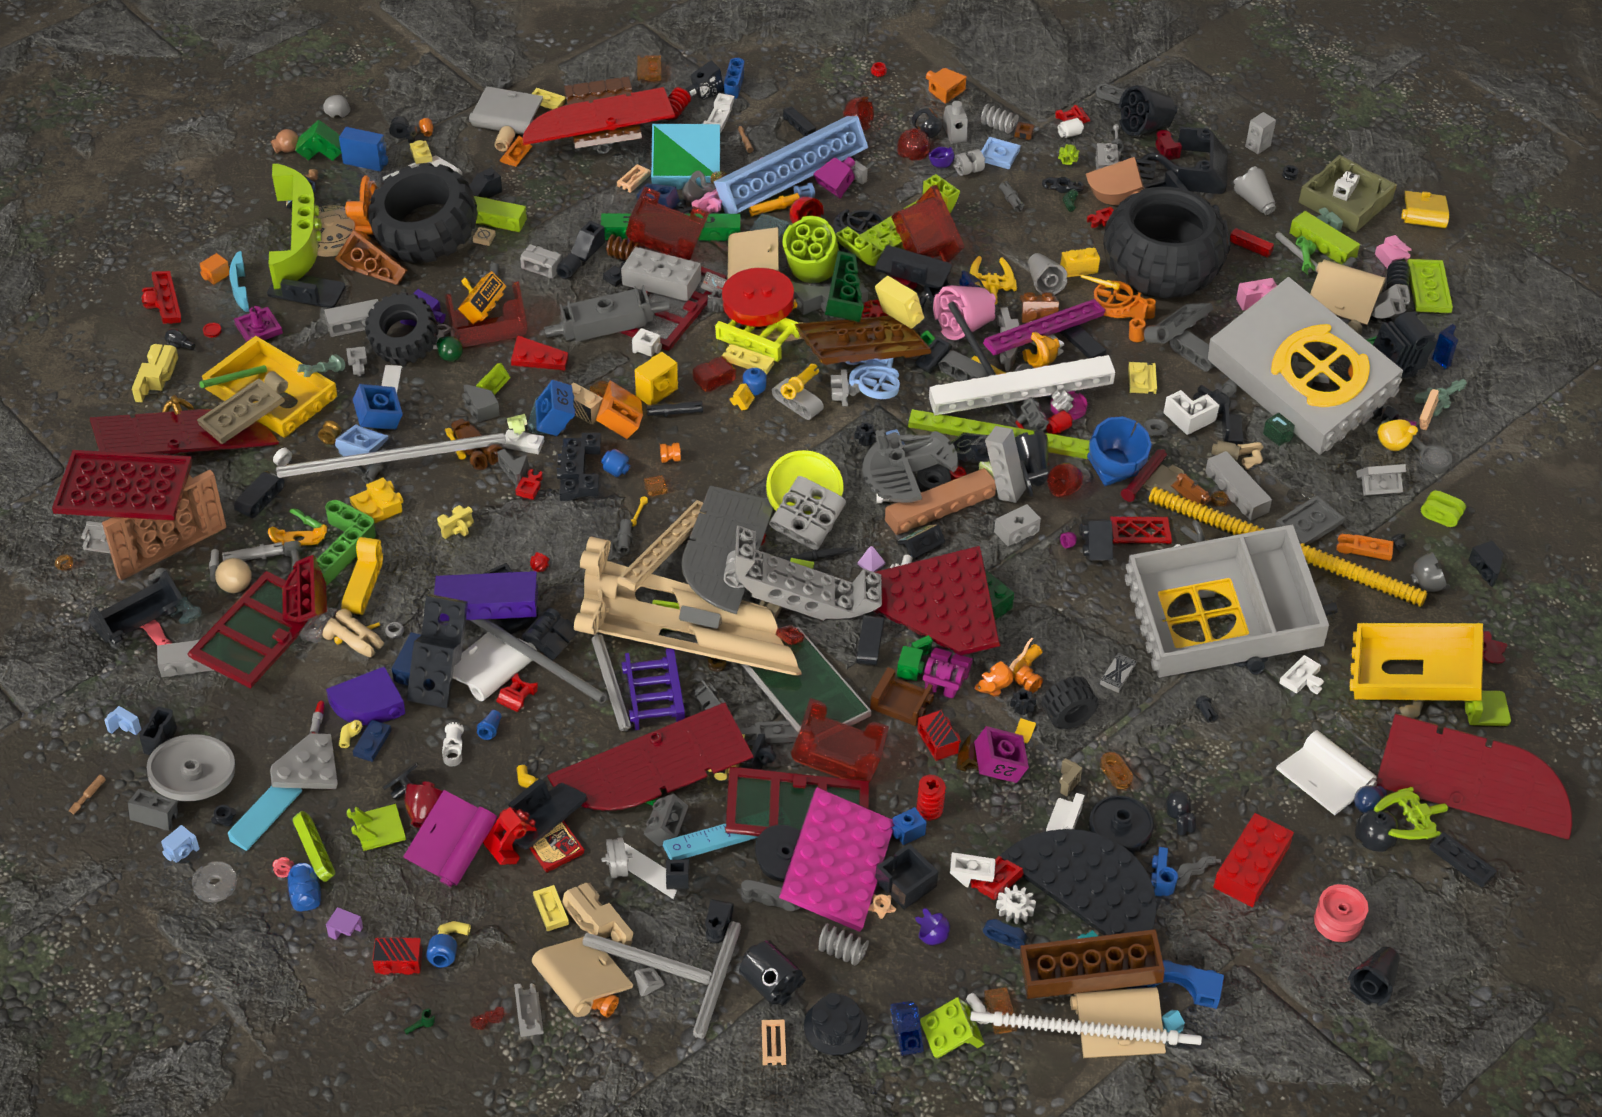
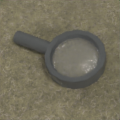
(1433, 457)

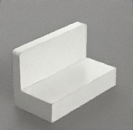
(1066, 813)

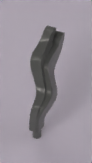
(1188, 869)

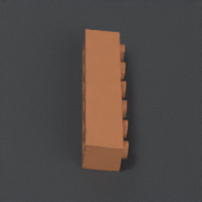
(941, 501)

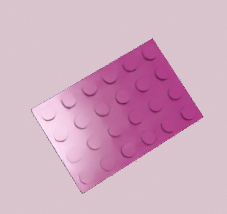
(837, 859)

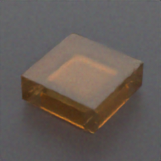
(655, 485)

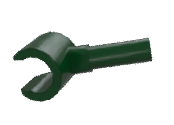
(424, 1021)

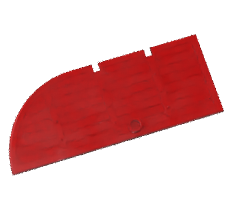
(600, 115)

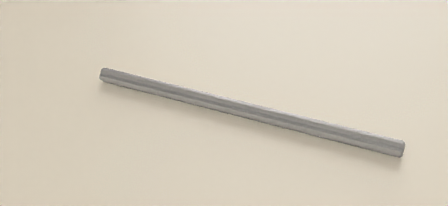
(390, 455)

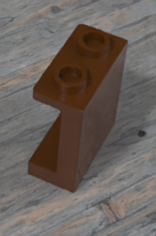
(901, 698)

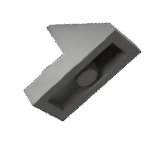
(513, 467)

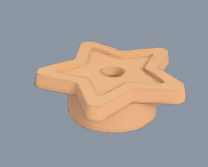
(881, 900)

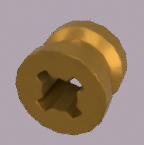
(329, 432)

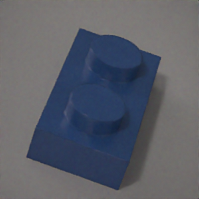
(372, 740)

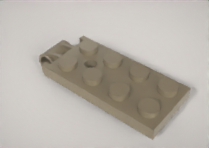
(240, 411)

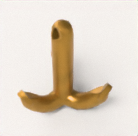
(175, 403)

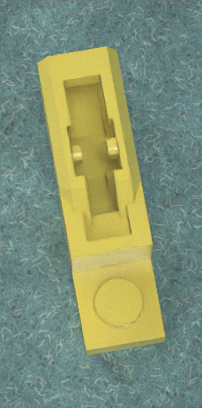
(156, 372)

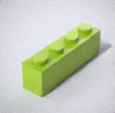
(500, 214)
(1327, 239)

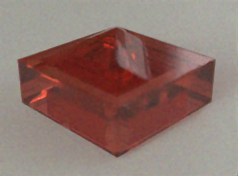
(790, 635)

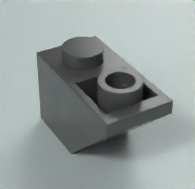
(481, 402)

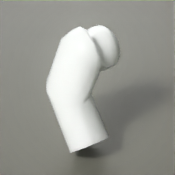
(976, 1005)

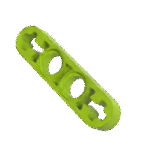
(313, 846)

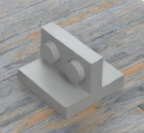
(1382, 479)

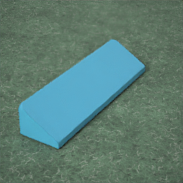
(262, 816)

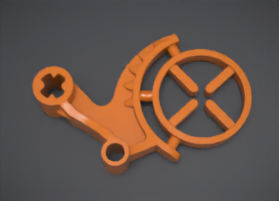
(359, 209)
(1139, 309)

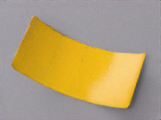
(1026, 729)

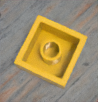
(656, 379)

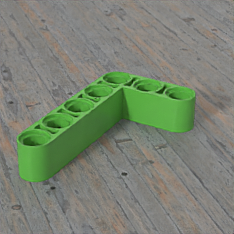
(343, 550)

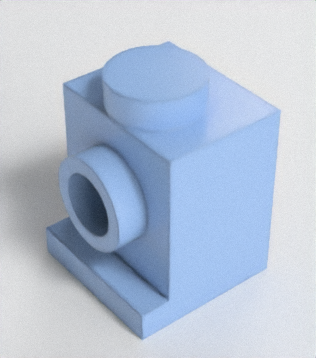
(179, 844)

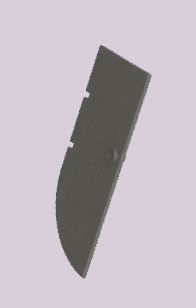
(716, 537)

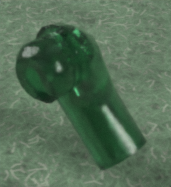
(1069, 198)

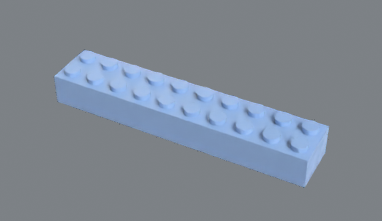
(790, 164)

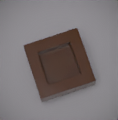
(1024, 130)

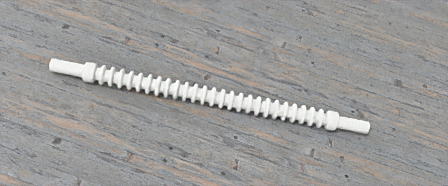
(1172, 1036)

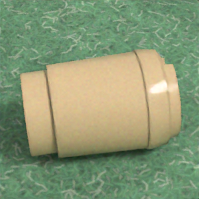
(504, 138)

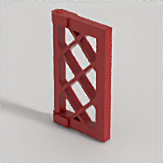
(1149, 522)

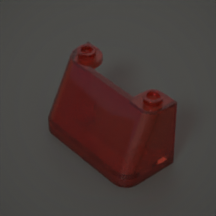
(836, 746)

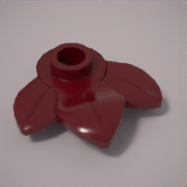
(1493, 649)

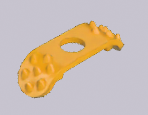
(311, 537)

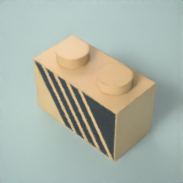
(586, 403)

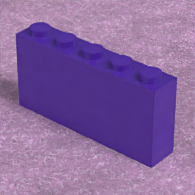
(492, 594)

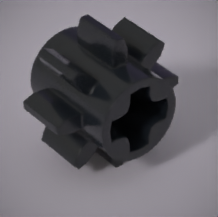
(865, 434)
(1023, 702)

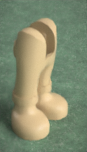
(360, 643)

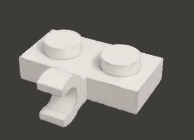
(1303, 674)

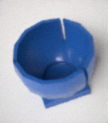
(1116, 452)

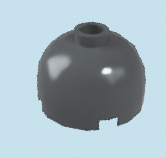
(1428, 574)

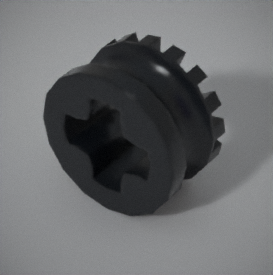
(1287, 172)

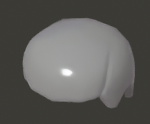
(336, 105)

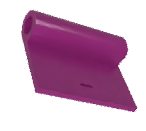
(450, 838)

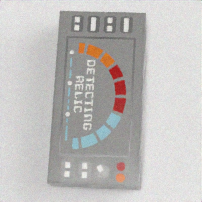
(712, 282)

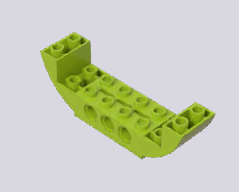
(872, 242)

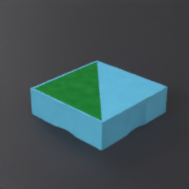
(682, 150)

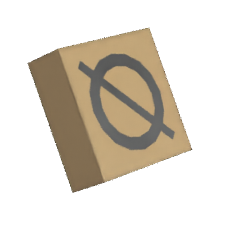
(484, 236)

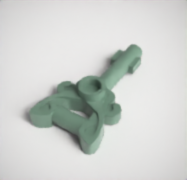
(1443, 395)

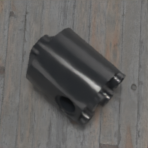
(771, 972)

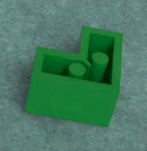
(319, 139)

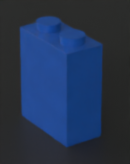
(363, 149)

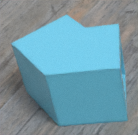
(1173, 1021)

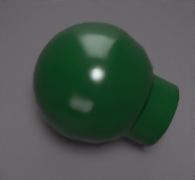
(449, 348)

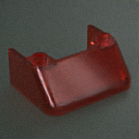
(492, 329)

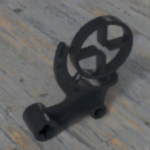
(852, 217)

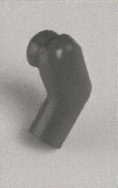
(494, 267)

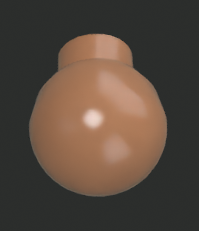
(285, 141)

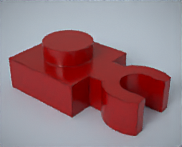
(1100, 218)
(529, 486)

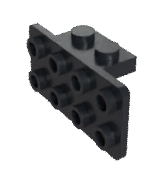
(913, 267)
(309, 291)
(546, 808)

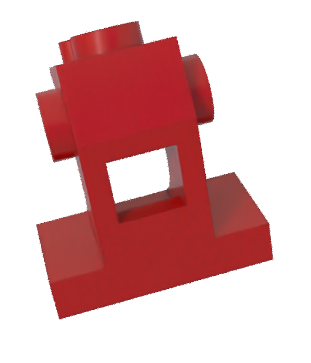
(516, 825)

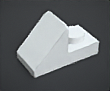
(970, 867)

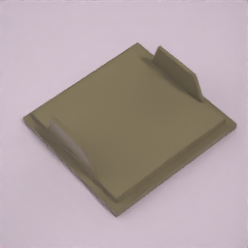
(1164, 478)

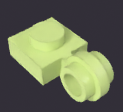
(517, 423)

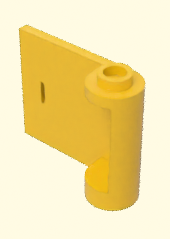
(1425, 209)

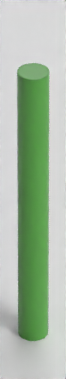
(233, 376)

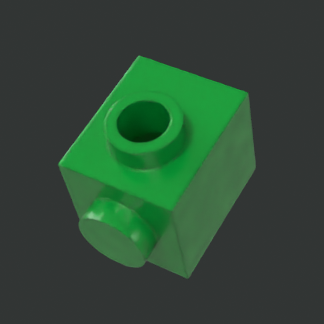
(910, 663)

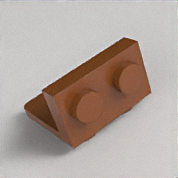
(1038, 306)

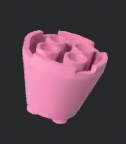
(973, 303)

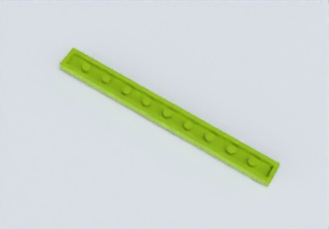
(956, 426)

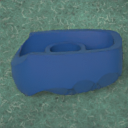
(303, 887)

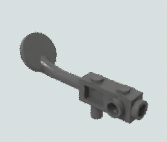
(1032, 409)

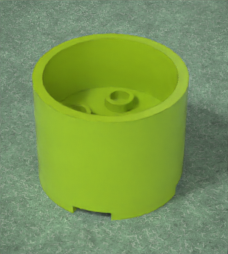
(811, 249)

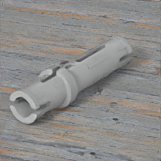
(262, 551)

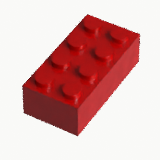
(1253, 860)

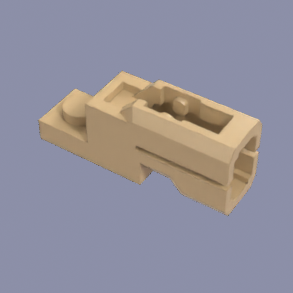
(594, 917)

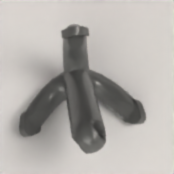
(1197, 537)

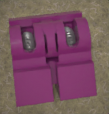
(946, 671)

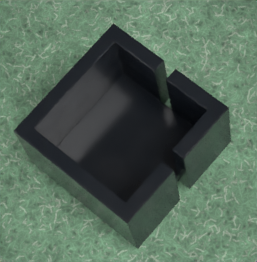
(911, 876)

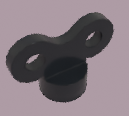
(1254, 664)

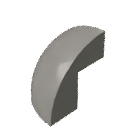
(1392, 302)

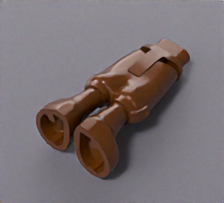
(478, 459)

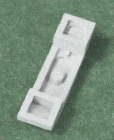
(721, 111)

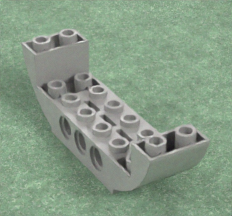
(802, 587)

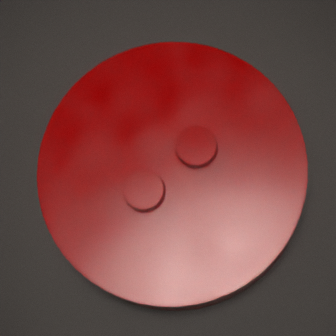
(758, 297)

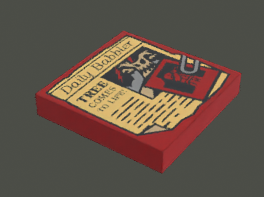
(557, 848)

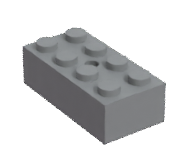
(661, 273)

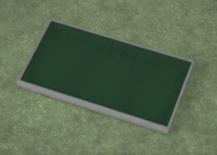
(817, 681)

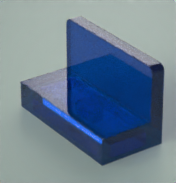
(1445, 347)

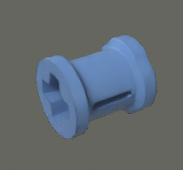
(805, 191)

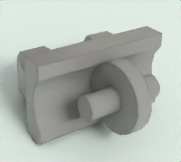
(842, 388)

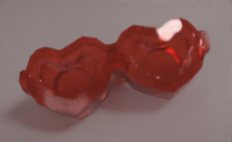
(493, 1016)

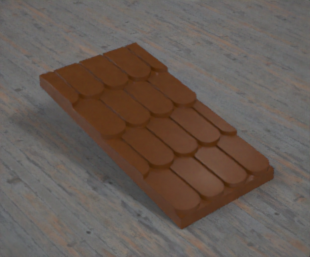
(596, 90)
(862, 340)

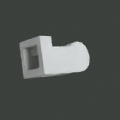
(1346, 183)

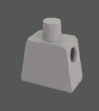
(955, 115)

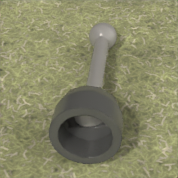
(1120, 145)

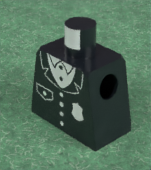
(706, 81)

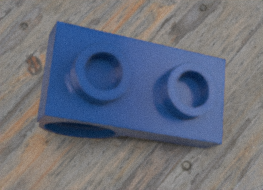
(1163, 874)

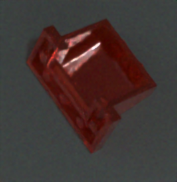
(928, 227)

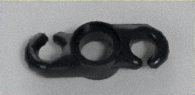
(1055, 181)

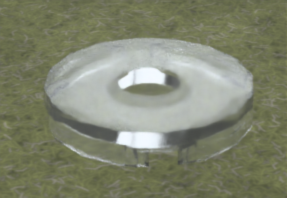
(215, 892)

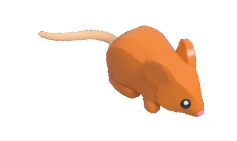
(1000, 676)

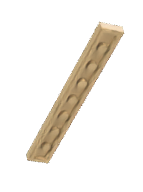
(660, 549)

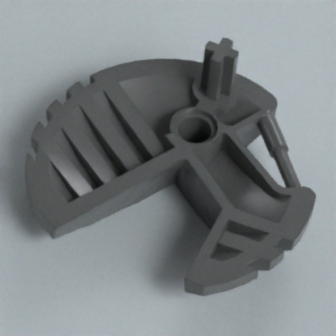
(891, 465)

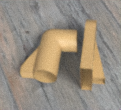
(1253, 448)

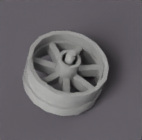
(617, 857)

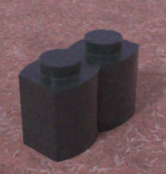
(158, 730)

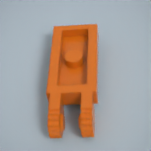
(1365, 546)

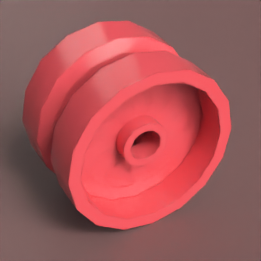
(1341, 913)

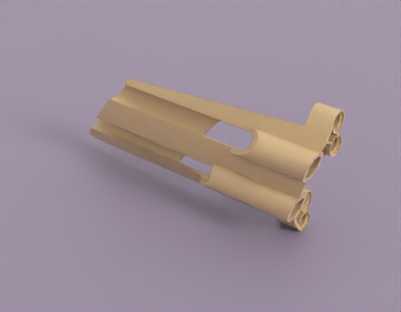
(615, 611)

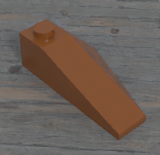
(367, 257)

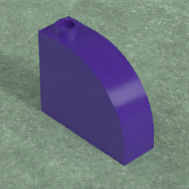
(367, 698)

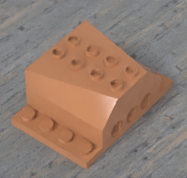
(144, 542)

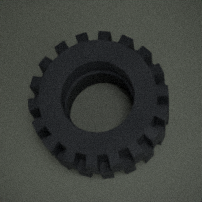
(1070, 702)

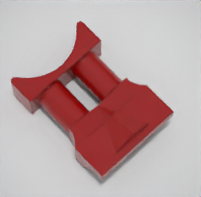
(1075, 112)
(512, 698)

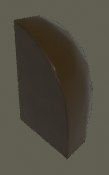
(967, 755)

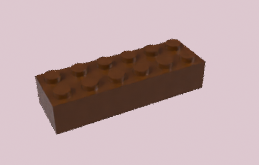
(1091, 964)

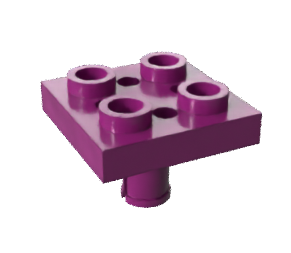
(258, 323)

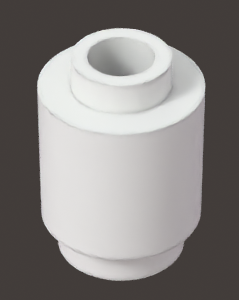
(1070, 128)

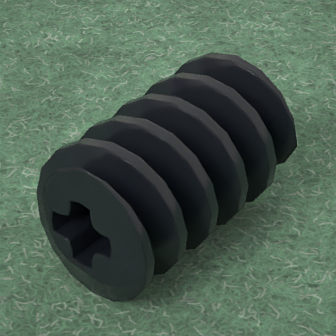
(1398, 273)

